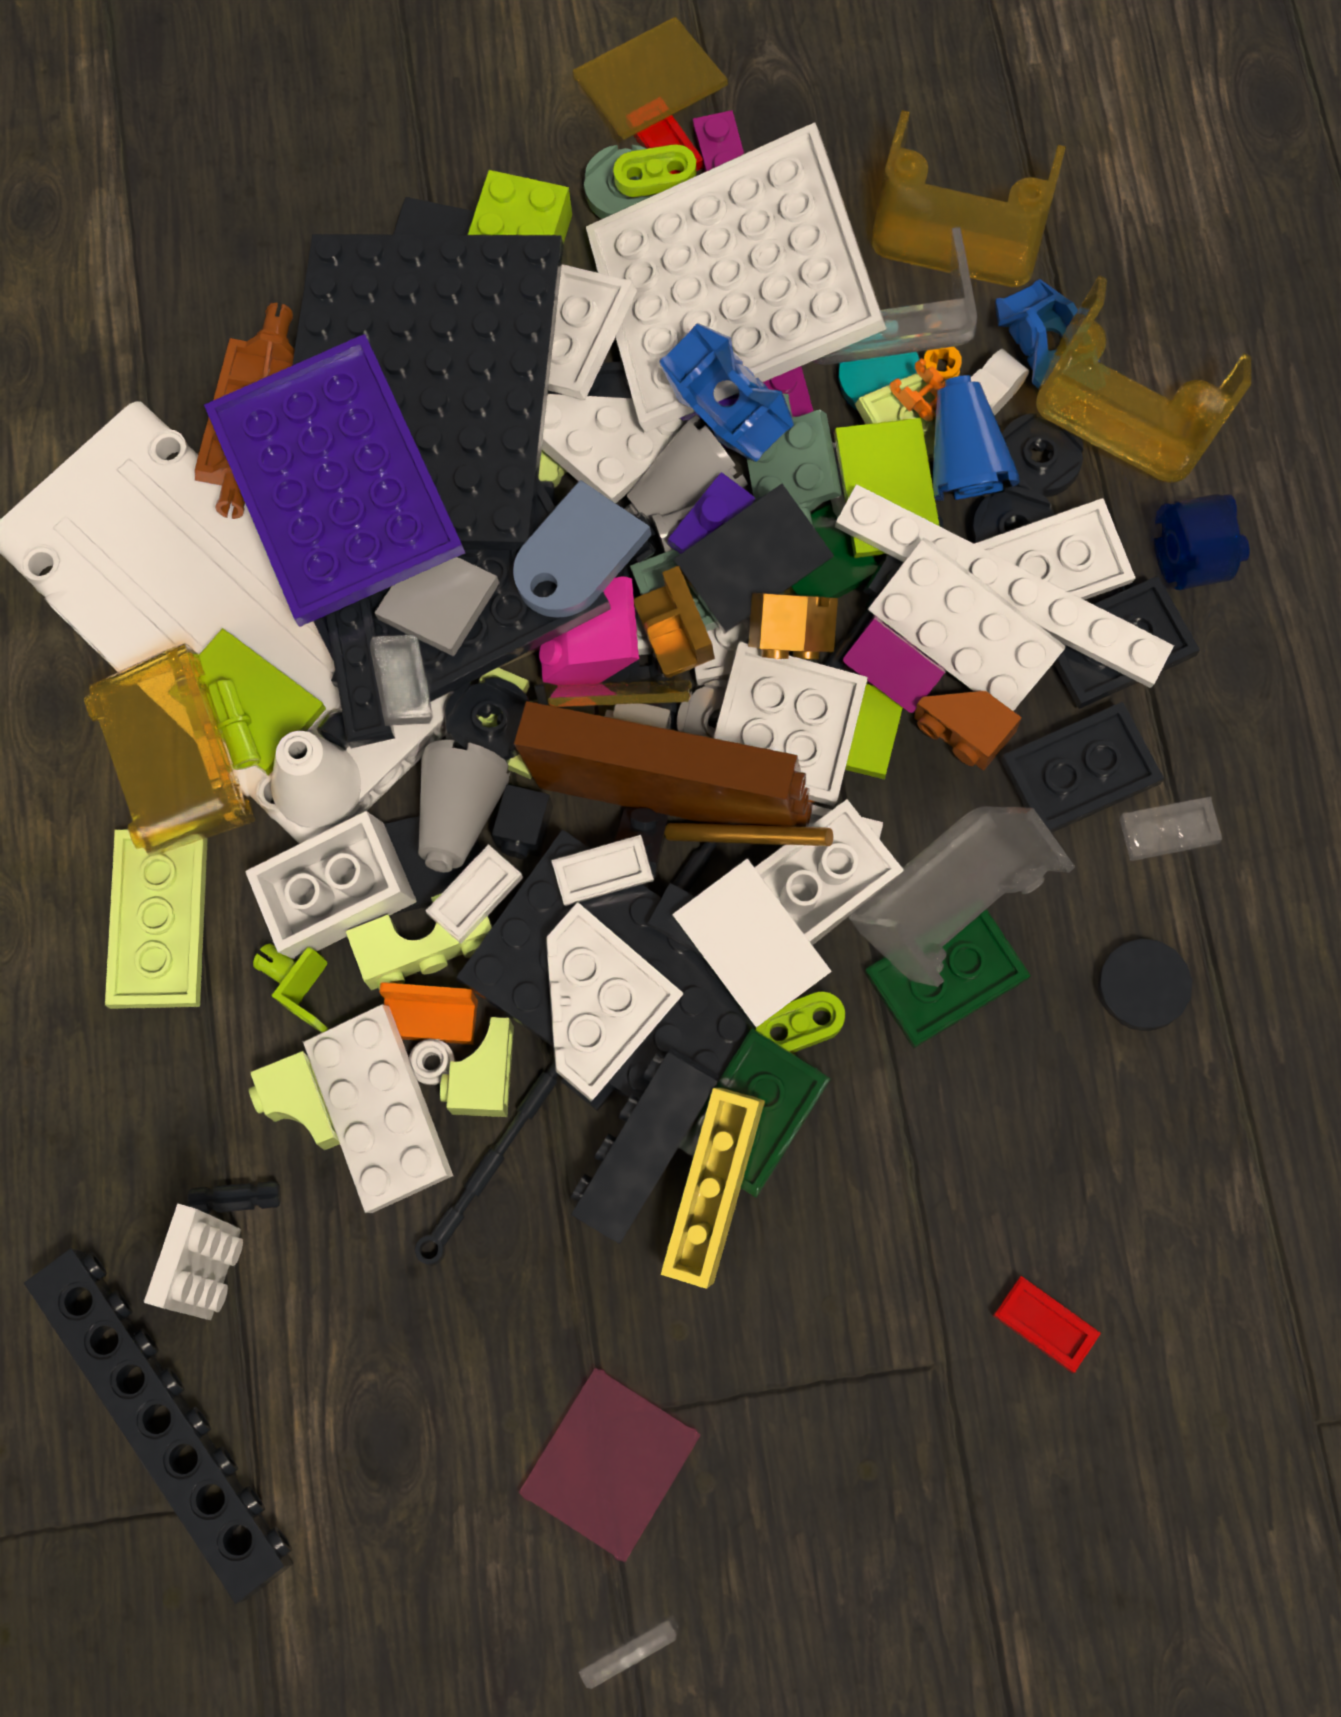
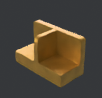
(674, 625)

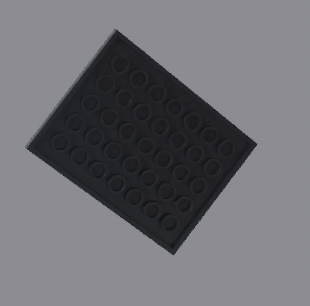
(464, 350)

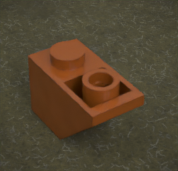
(970, 723)

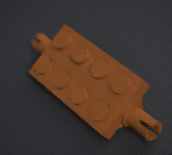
(243, 365)

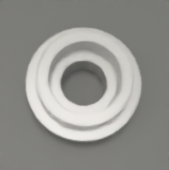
(425, 1049)

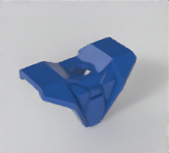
(1030, 316)
(694, 371)

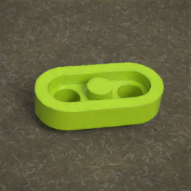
(654, 169)
(799, 1022)

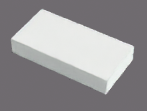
(602, 870)
(474, 894)

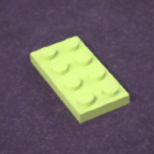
(156, 926)

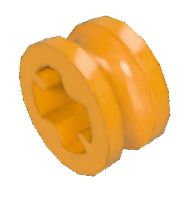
(949, 354)

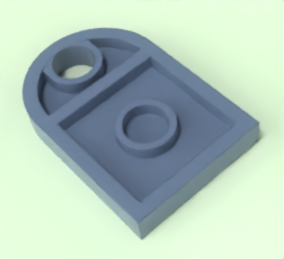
(578, 550)

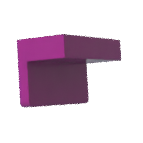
(893, 664)

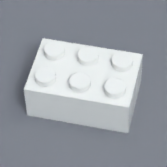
(330, 885)

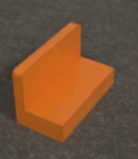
(432, 1012)

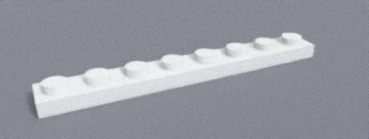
(1051, 607)

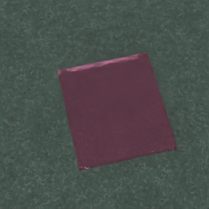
(609, 1464)

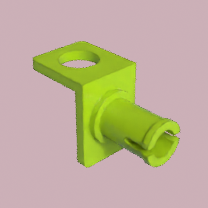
(294, 979)

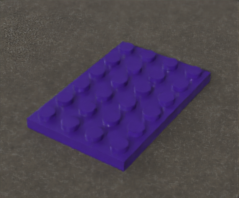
(333, 480)

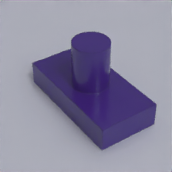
(715, 507)

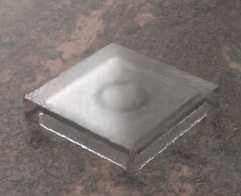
(629, 1651)

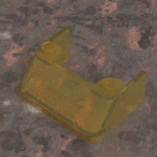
(918, 218)
(1125, 416)

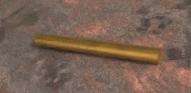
(750, 834)

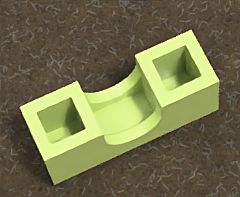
(389, 957)

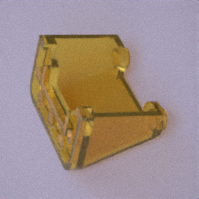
(168, 751)

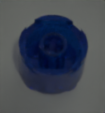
(1200, 541)

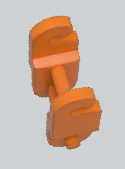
(915, 399)

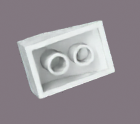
(830, 882)

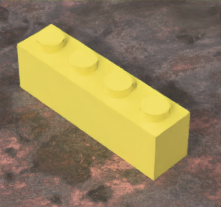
(712, 1187)

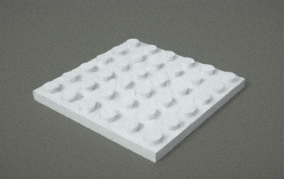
(743, 251)

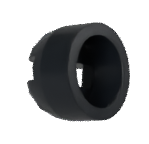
(333, 729)

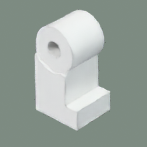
(1000, 379)

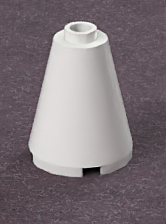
(314, 780)

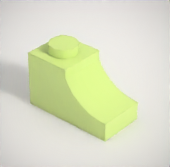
(483, 1079)
(292, 1092)

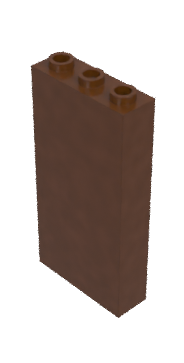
(661, 769)

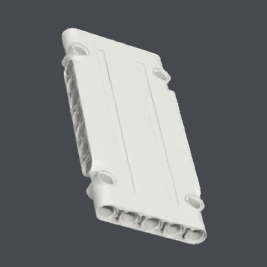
(157, 567)

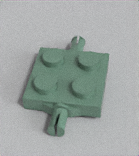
(801, 461)

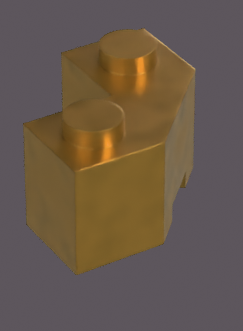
(792, 624)

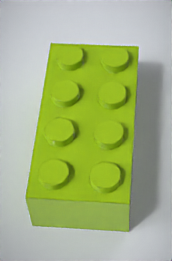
(521, 207)

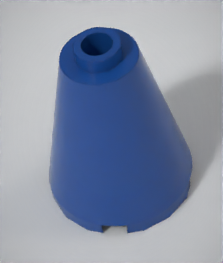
(968, 443)

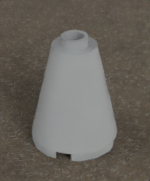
(682, 472)
(456, 800)

